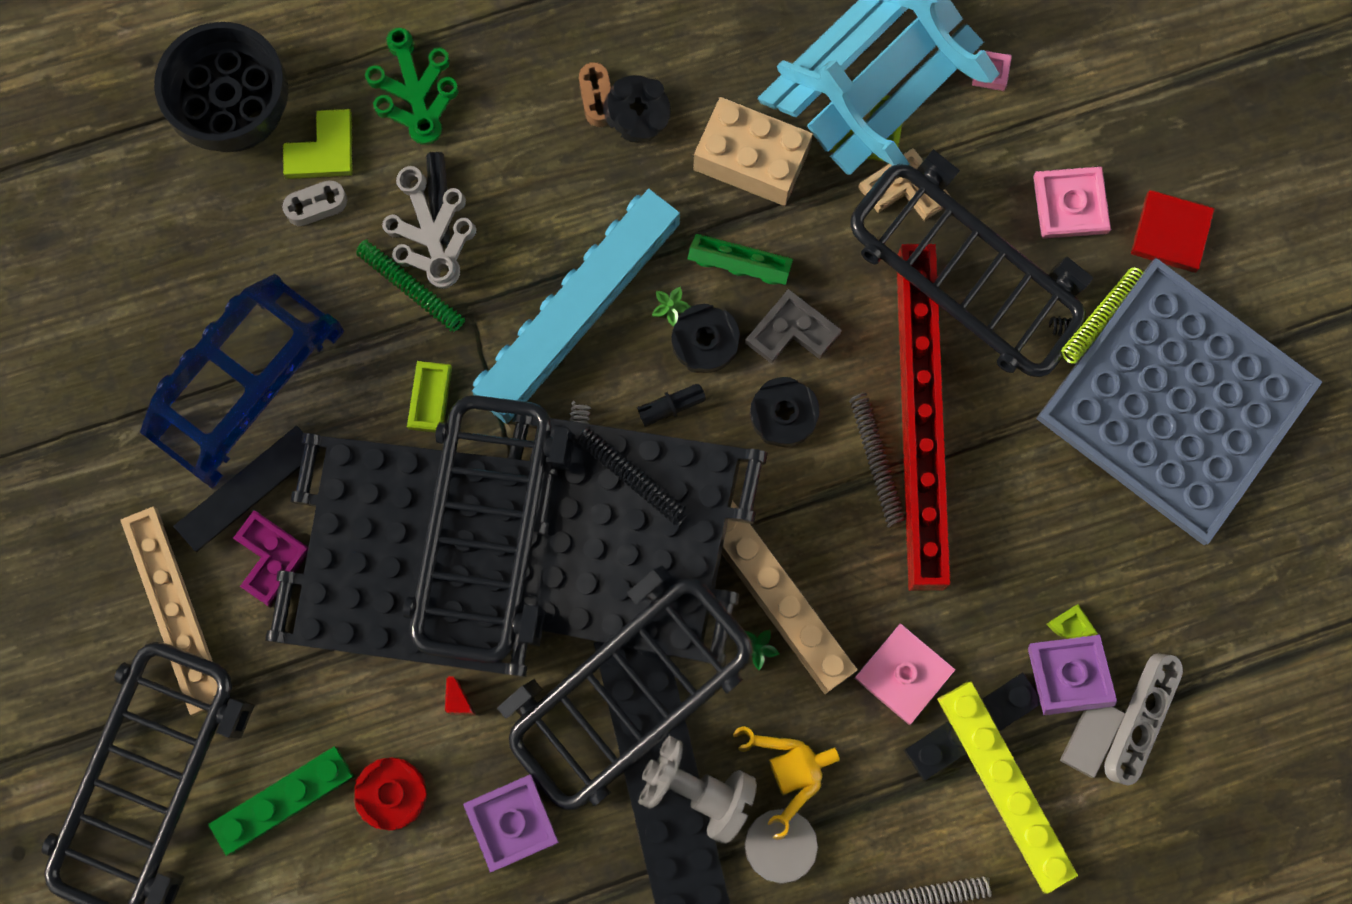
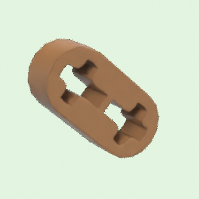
(590, 95)

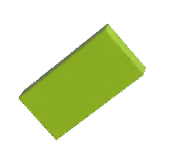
(429, 396)

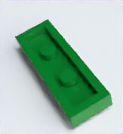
(740, 259)

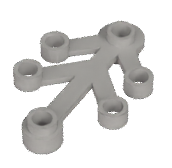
(430, 232)

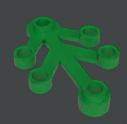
(413, 91)

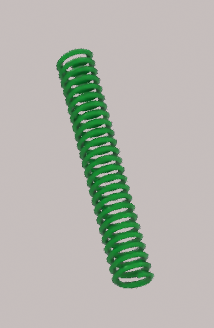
(406, 281)

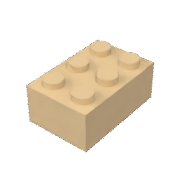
(752, 151)

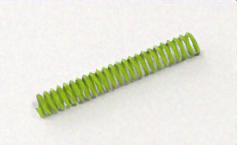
(1080, 350)

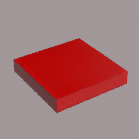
(1172, 231)

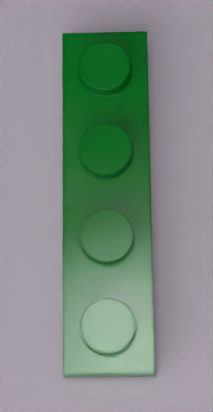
(281, 801)

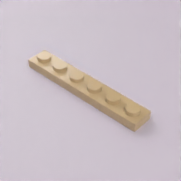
(169, 600)

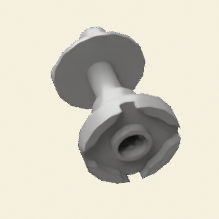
(708, 795)

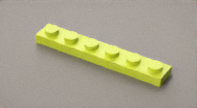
(1007, 787)

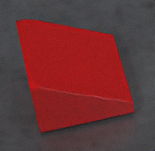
(456, 700)

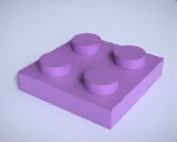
(1072, 675)
(510, 823)

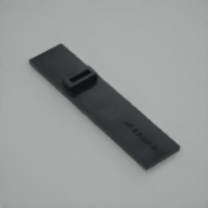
(242, 491)

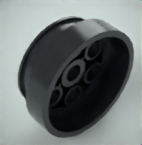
(206, 54)

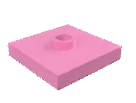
(1072, 202)
(904, 674)

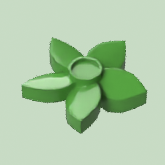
(670, 305)

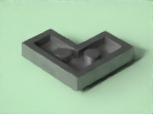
(791, 320)

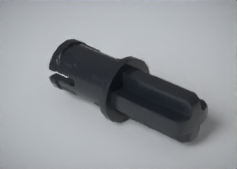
(671, 404)

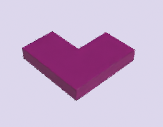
(277, 552)

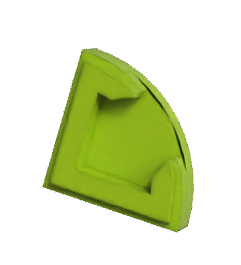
(1072, 624)

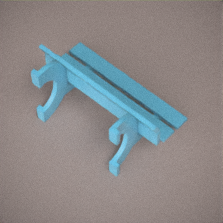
(824, 66)

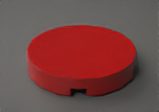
(390, 794)

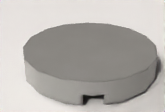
(784, 858)

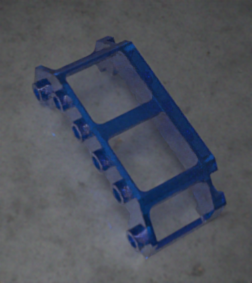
(258, 388)

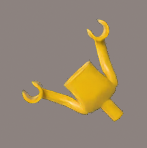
(792, 771)

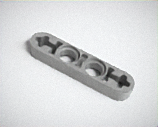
(1148, 721)

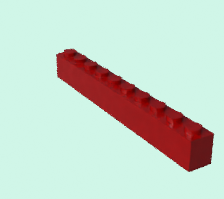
(923, 429)

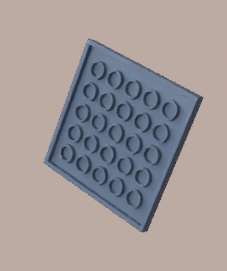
(1179, 401)

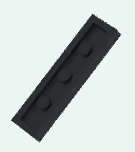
(943, 746)

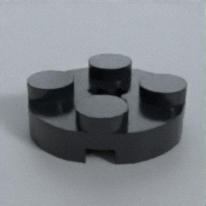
(648, 94)
(713, 321)
(774, 429)

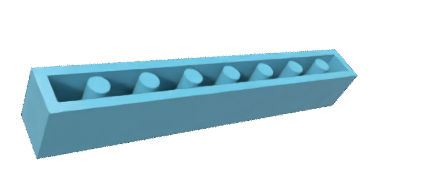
(579, 302)

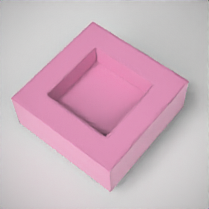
(1002, 63)

